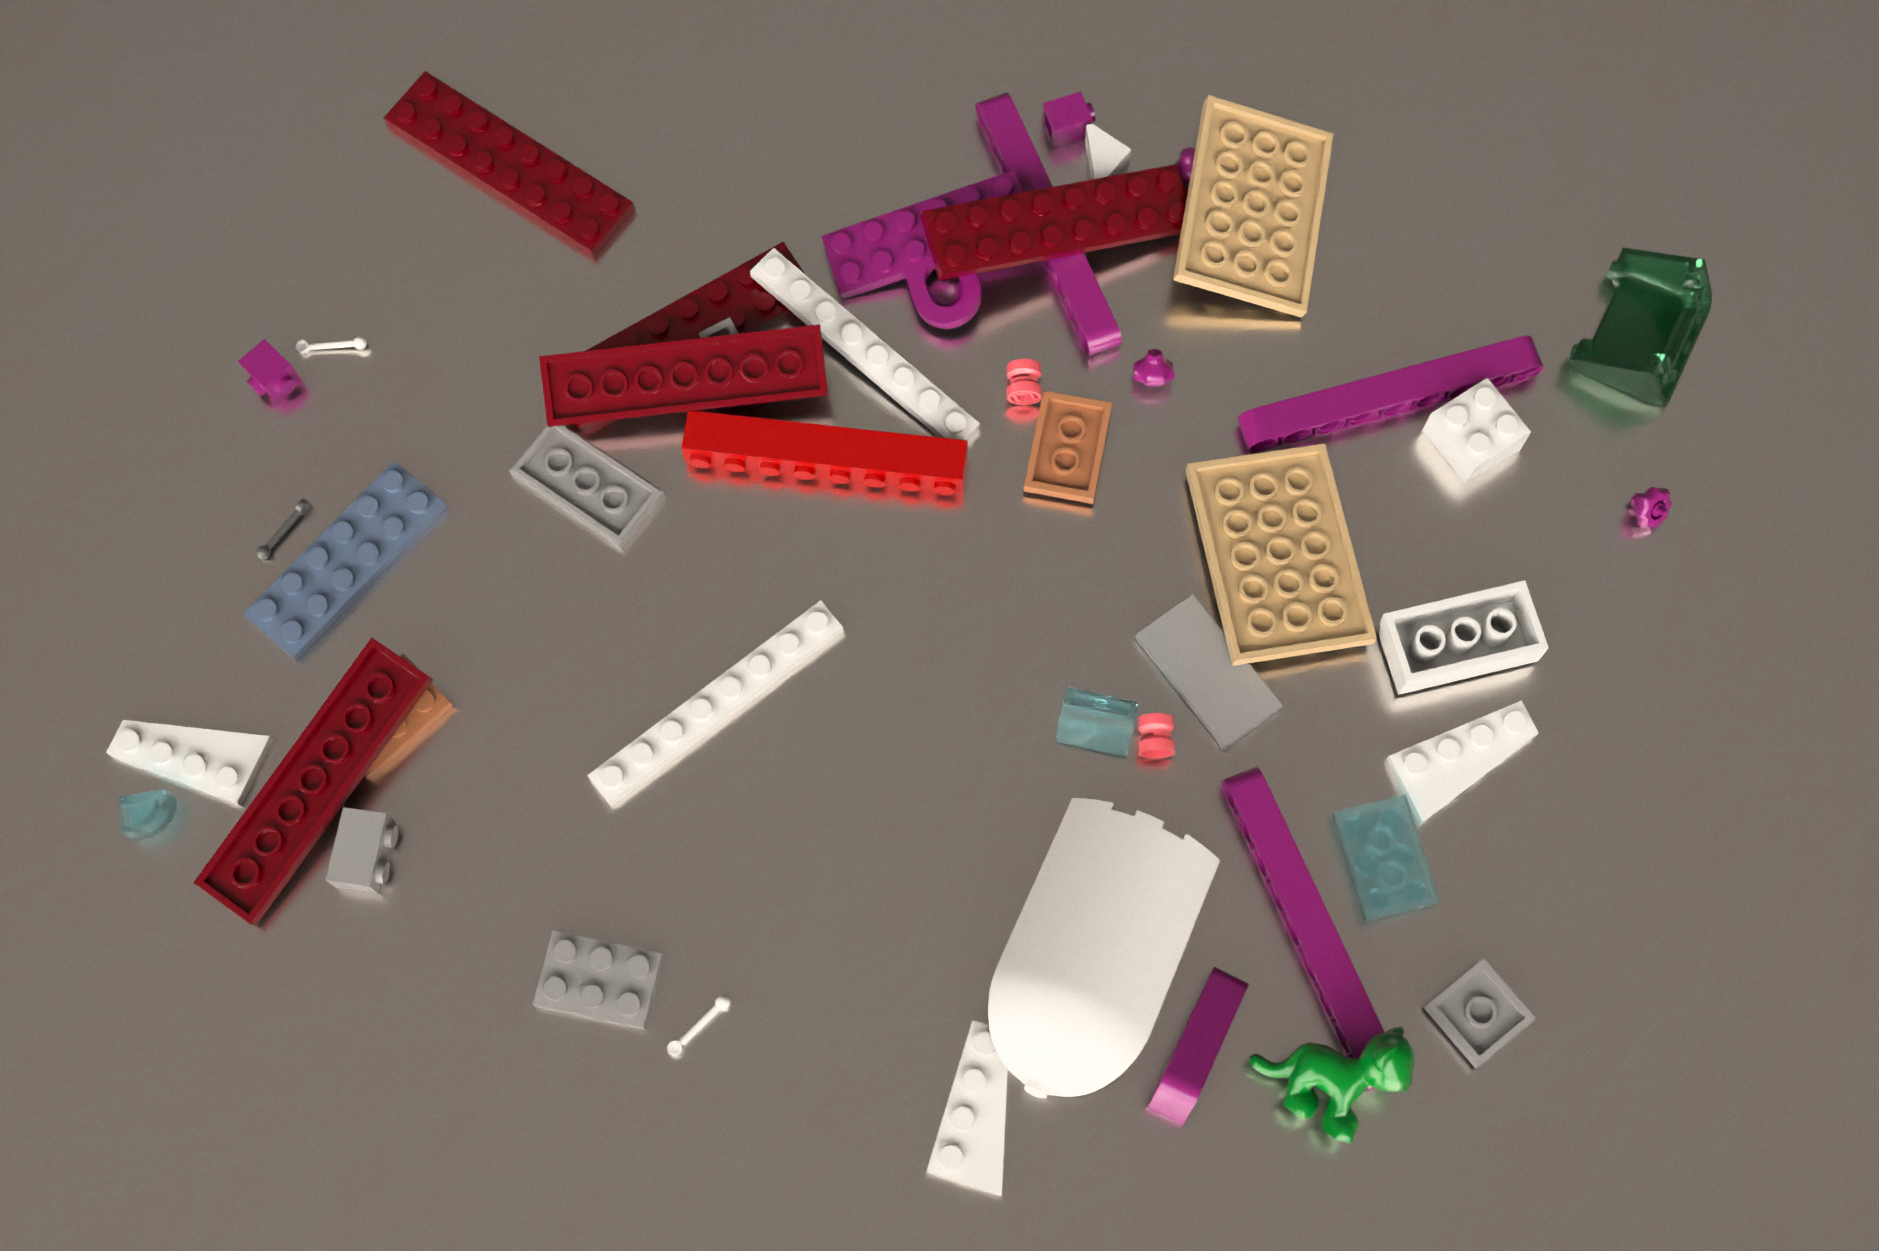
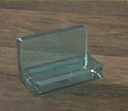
(1096, 721)

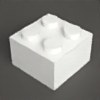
(1476, 431)

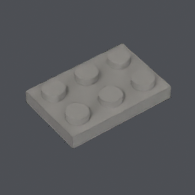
(598, 979)

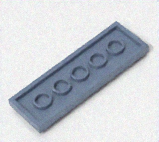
(345, 560)

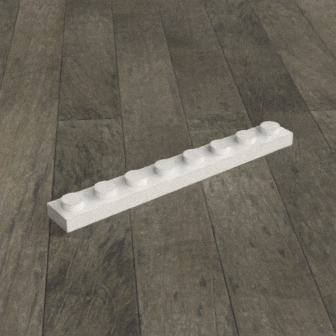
(863, 348)
(715, 703)

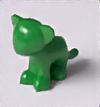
(1383, 1064)

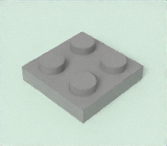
(1479, 1013)

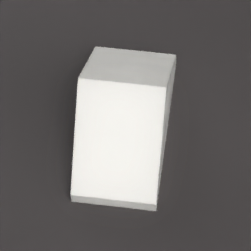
(1104, 153)

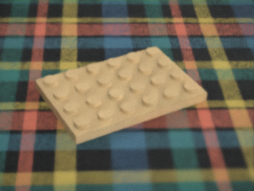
(1254, 207)
(1279, 554)

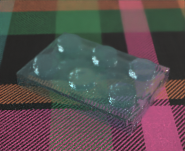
(1385, 858)

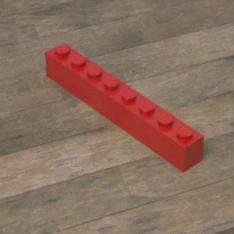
(825, 452)

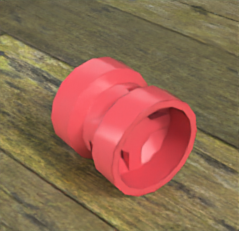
(1024, 382)
(1156, 735)

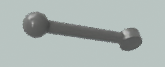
(302, 507)

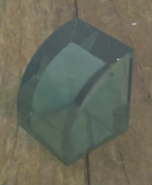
(146, 813)

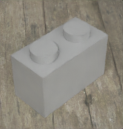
(362, 850)

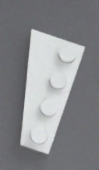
(198, 757)
(1453, 761)
(973, 1123)

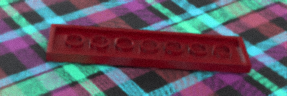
(509, 164)
(1055, 221)
(727, 296)
(683, 376)
(313, 782)

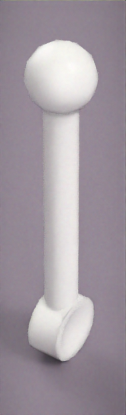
(304, 347)
(675, 1047)

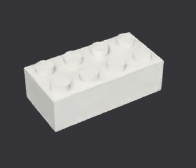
(1462, 637)

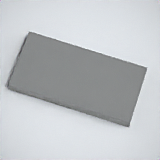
(587, 483)
(1197, 663)

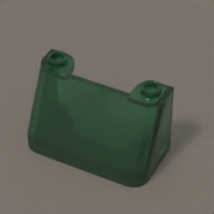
(1647, 325)

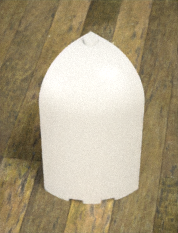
(1095, 948)

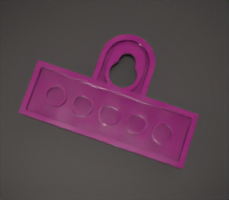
(897, 249)

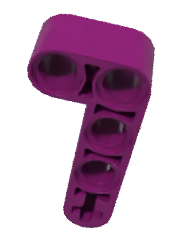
(1198, 1046)

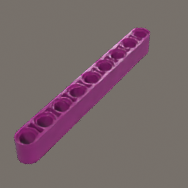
(1069, 274)
(1388, 394)
(1302, 911)

